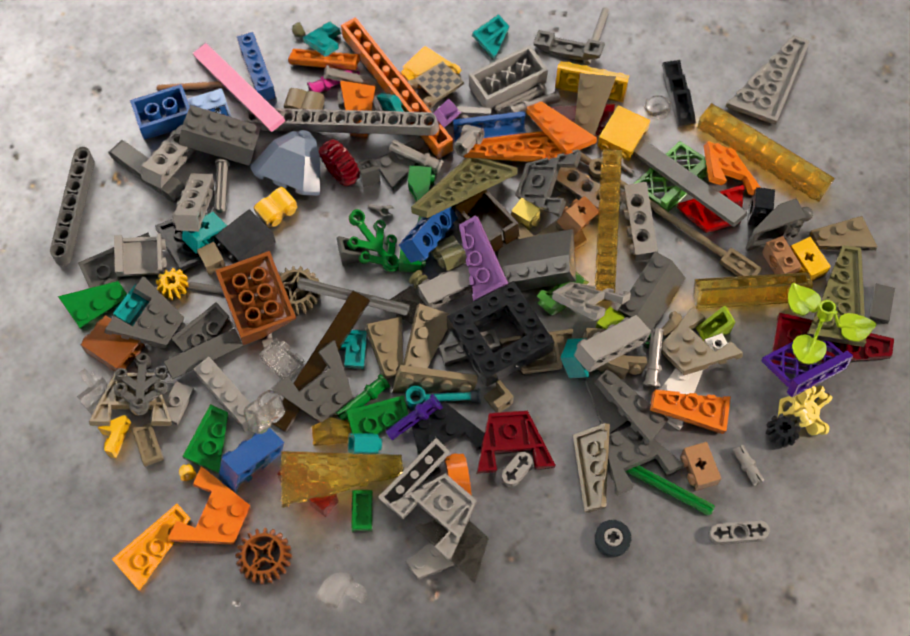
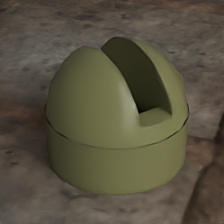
(298, 30)

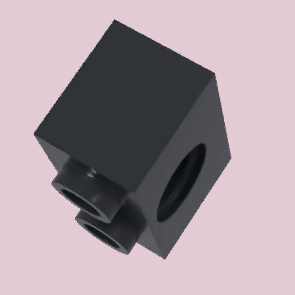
(760, 205)

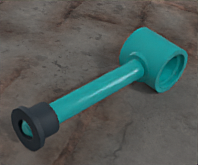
(473, 395)

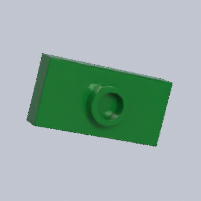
(362, 510)

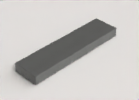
(212, 348)

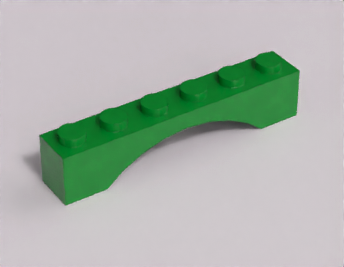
(419, 184)

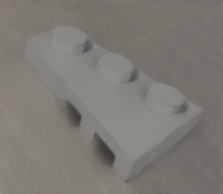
(427, 562)

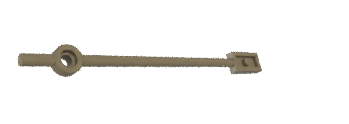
(731, 259)

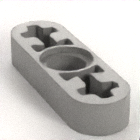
(723, 528)

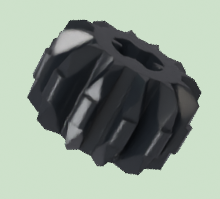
(779, 435)

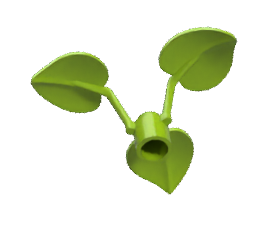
(805, 300)

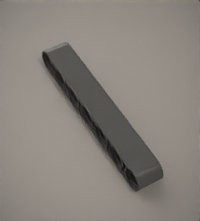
(74, 213)

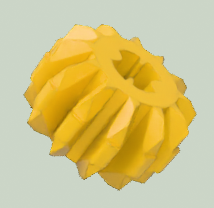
(172, 284)

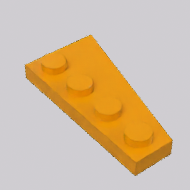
(149, 548)

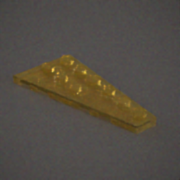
(325, 473)

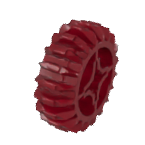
(339, 162)

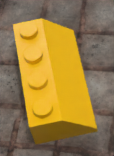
(569, 74)

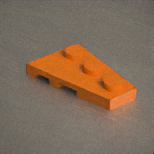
(359, 98)

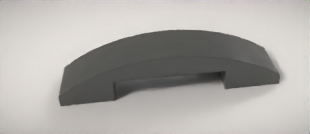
(567, 48)

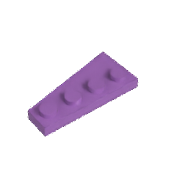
(481, 260)

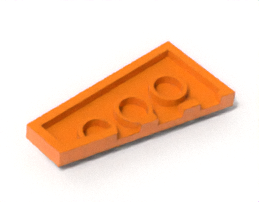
(560, 129)

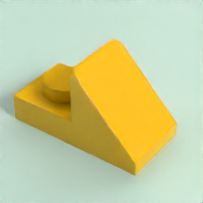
(117, 433)

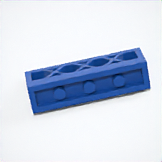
(491, 128)

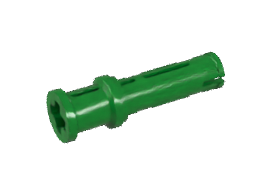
(370, 392)

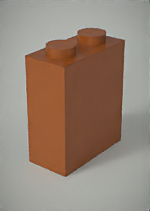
(111, 349)

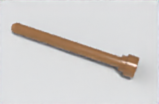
(193, 86)

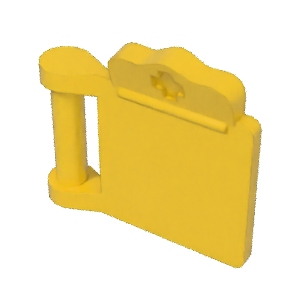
(424, 61)

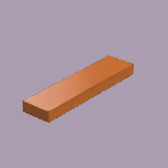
(314, 58)

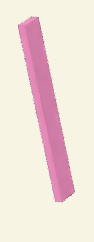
(239, 87)

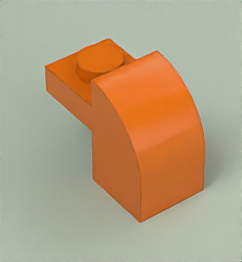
(458, 470)

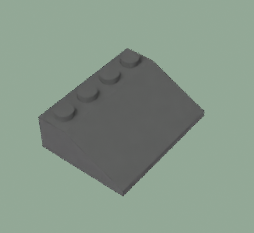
(539, 260)

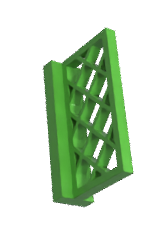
(674, 194)

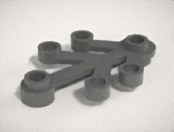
(140, 404)

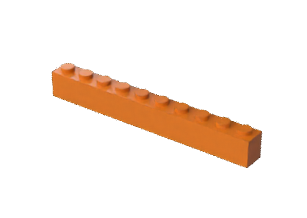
(392, 81)

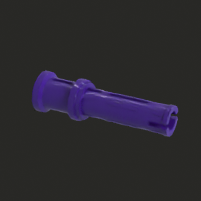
(421, 412)

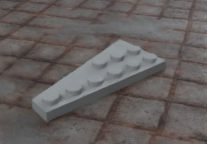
(770, 85)

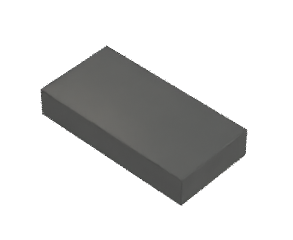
(881, 303)

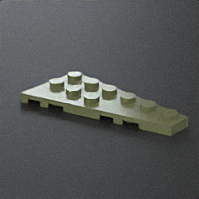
(462, 183)
(847, 293)

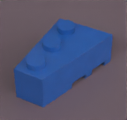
(248, 458)

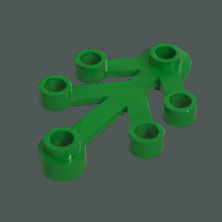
(375, 243)

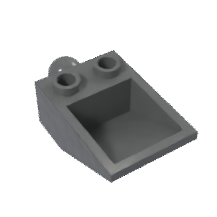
(782, 221)

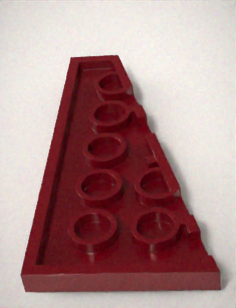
(791, 326)

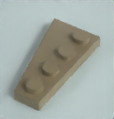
(432, 380)
(592, 463)

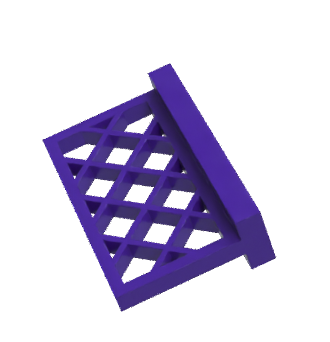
(816, 372)

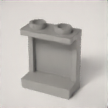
(139, 255)

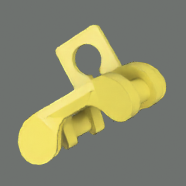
(807, 410)

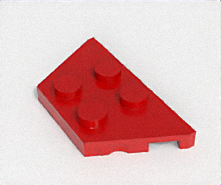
(705, 218)

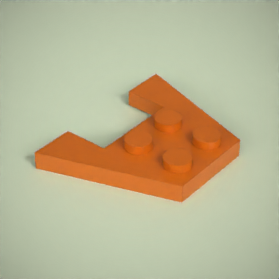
(725, 161)
(220, 518)

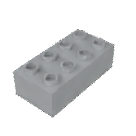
(508, 77)

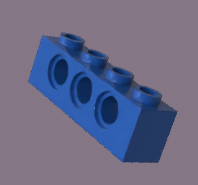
(256, 66)
(426, 234)

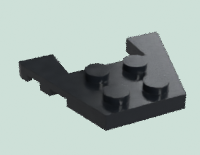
(447, 427)

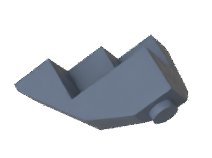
(291, 162)

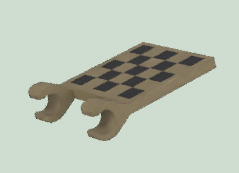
(437, 83)

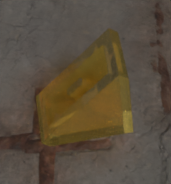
(330, 432)

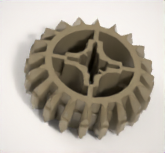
(290, 281)

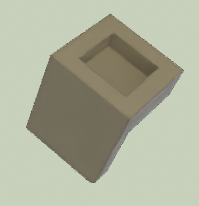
(211, 258)
(499, 397)

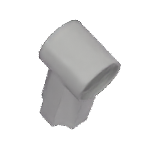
(469, 137)

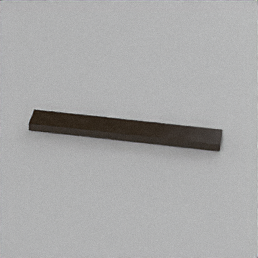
(338, 331)

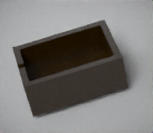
(495, 219)

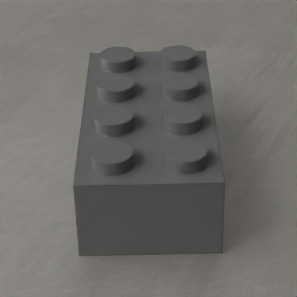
(219, 135)

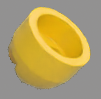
(187, 472)

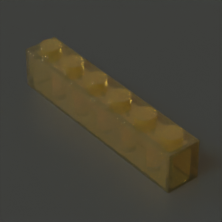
(746, 290)

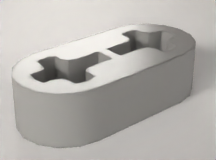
(513, 466)

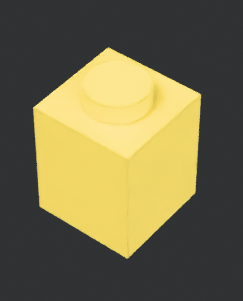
(526, 213)

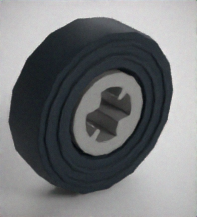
(620, 530)

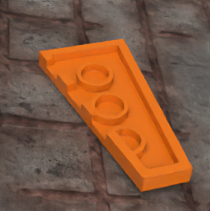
(703, 411)

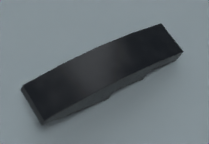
(679, 93)

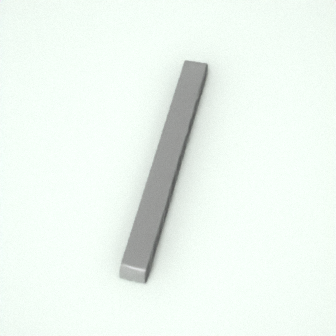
(350, 119)

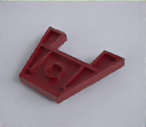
(512, 433)

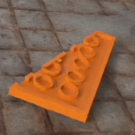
(516, 147)

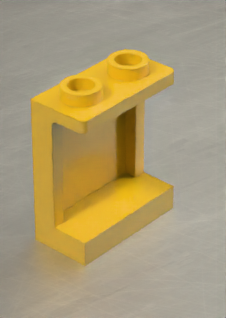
(623, 132)

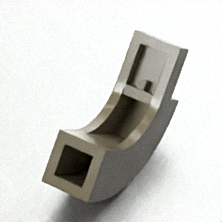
(623, 363)

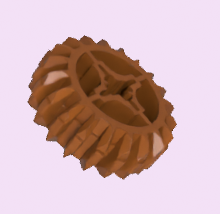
(258, 562)

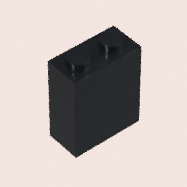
(244, 237)

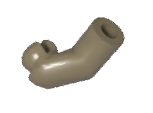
(675, 319)

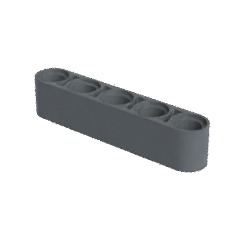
(132, 160)

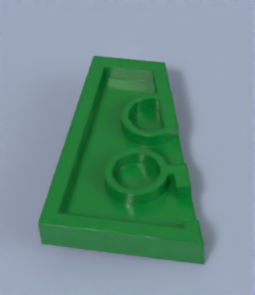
(93, 302)
(377, 416)
(208, 440)

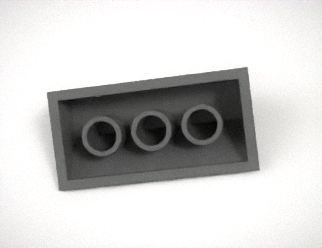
(653, 290)

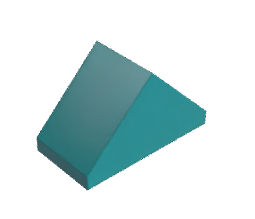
(571, 364)

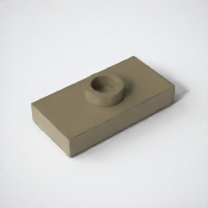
(147, 444)

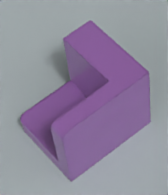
(446, 113)

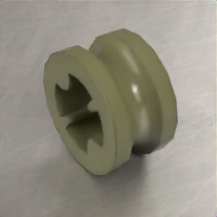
(417, 278)

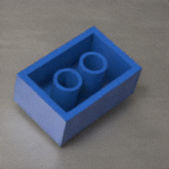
(160, 111)

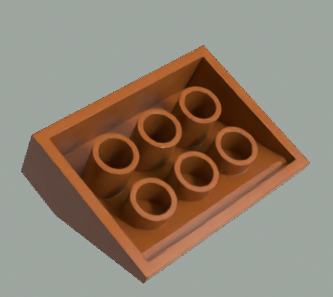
(255, 297)

